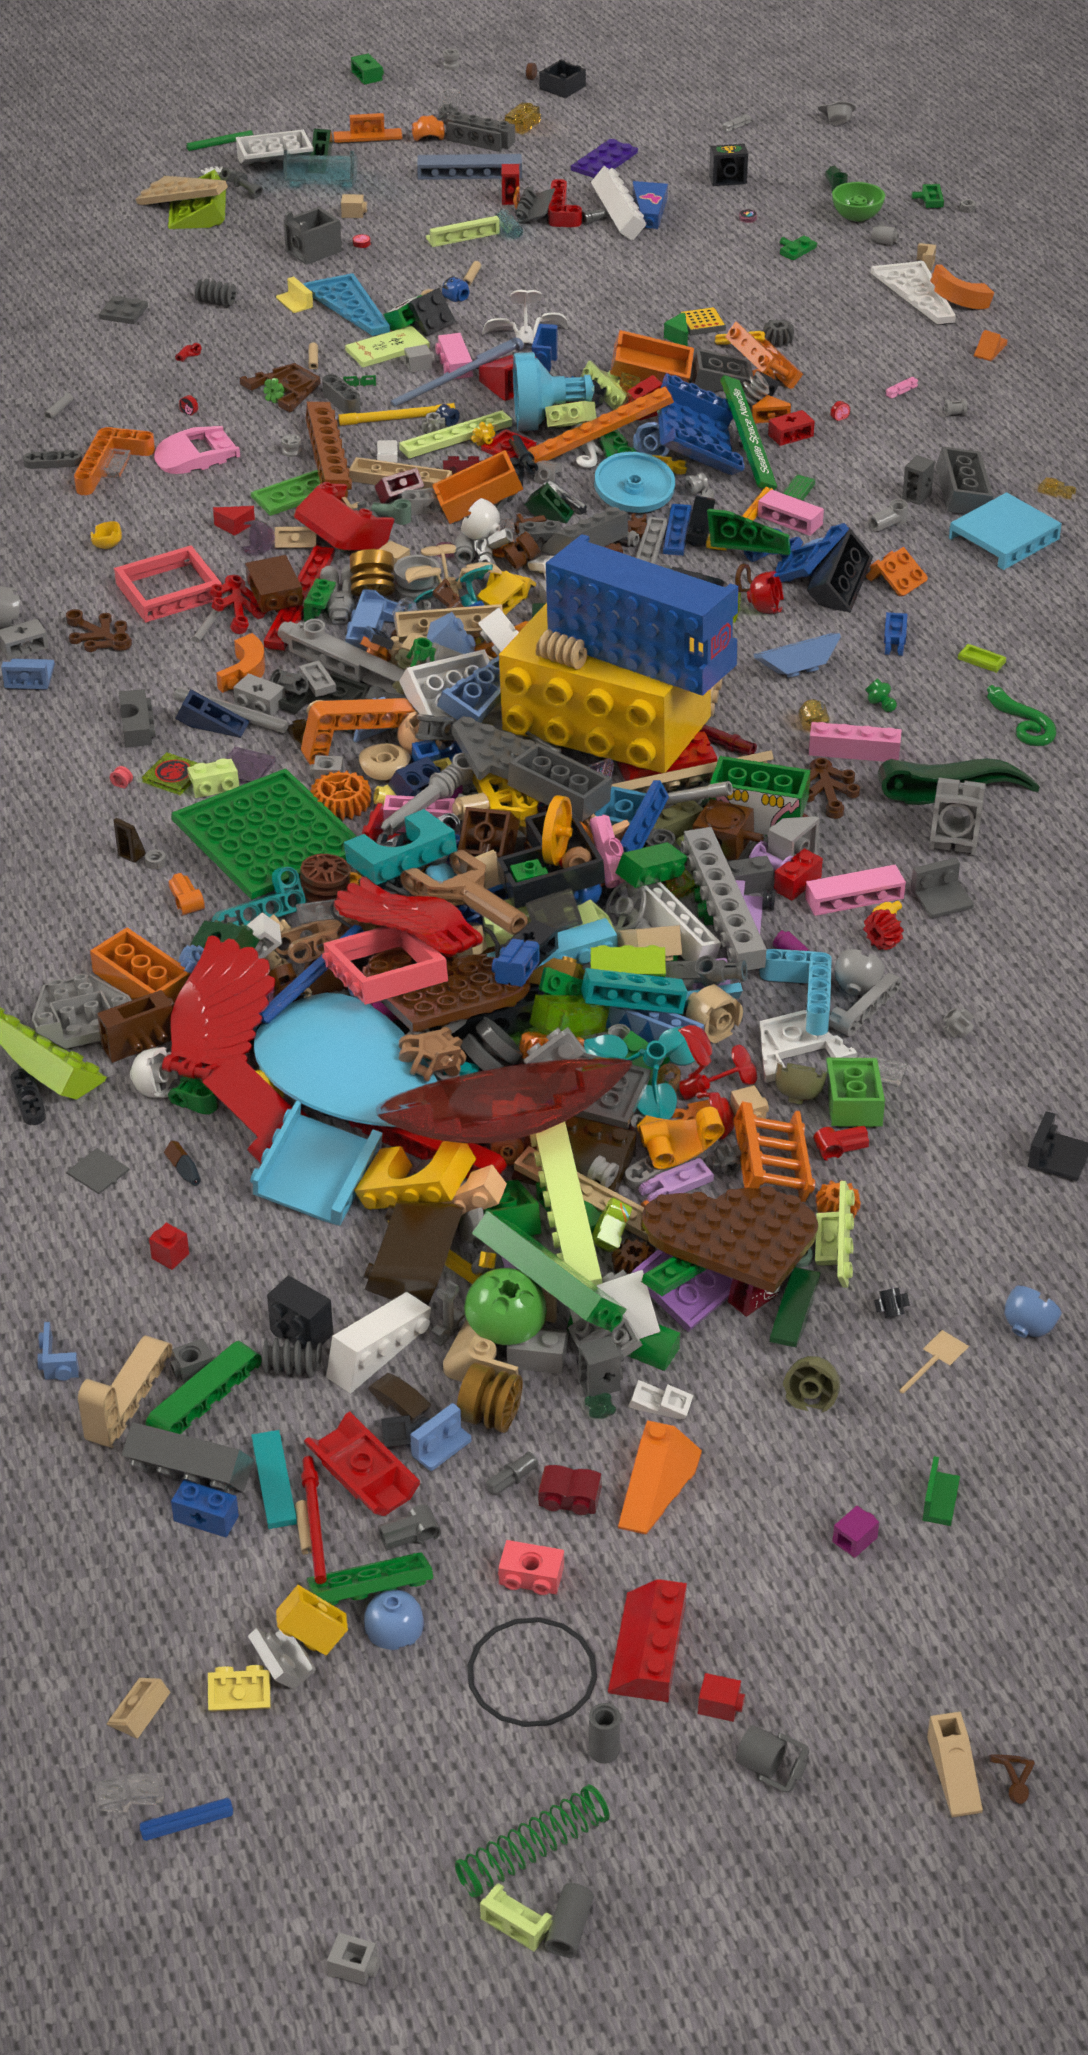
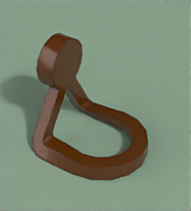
(738, 576)
(1018, 1790)

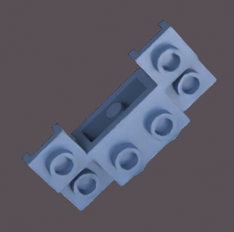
(370, 611)

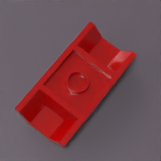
(365, 1466)

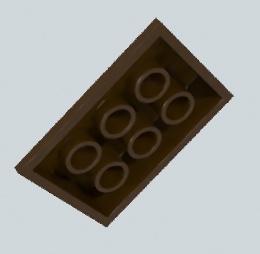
(590, 1140)

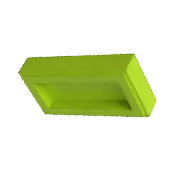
(982, 658)

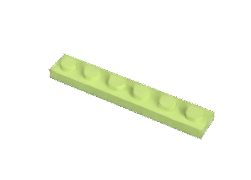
(452, 434)

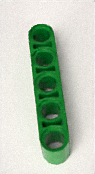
(205, 1388)

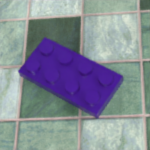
(609, 154)

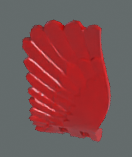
(426, 917)
(218, 1008)

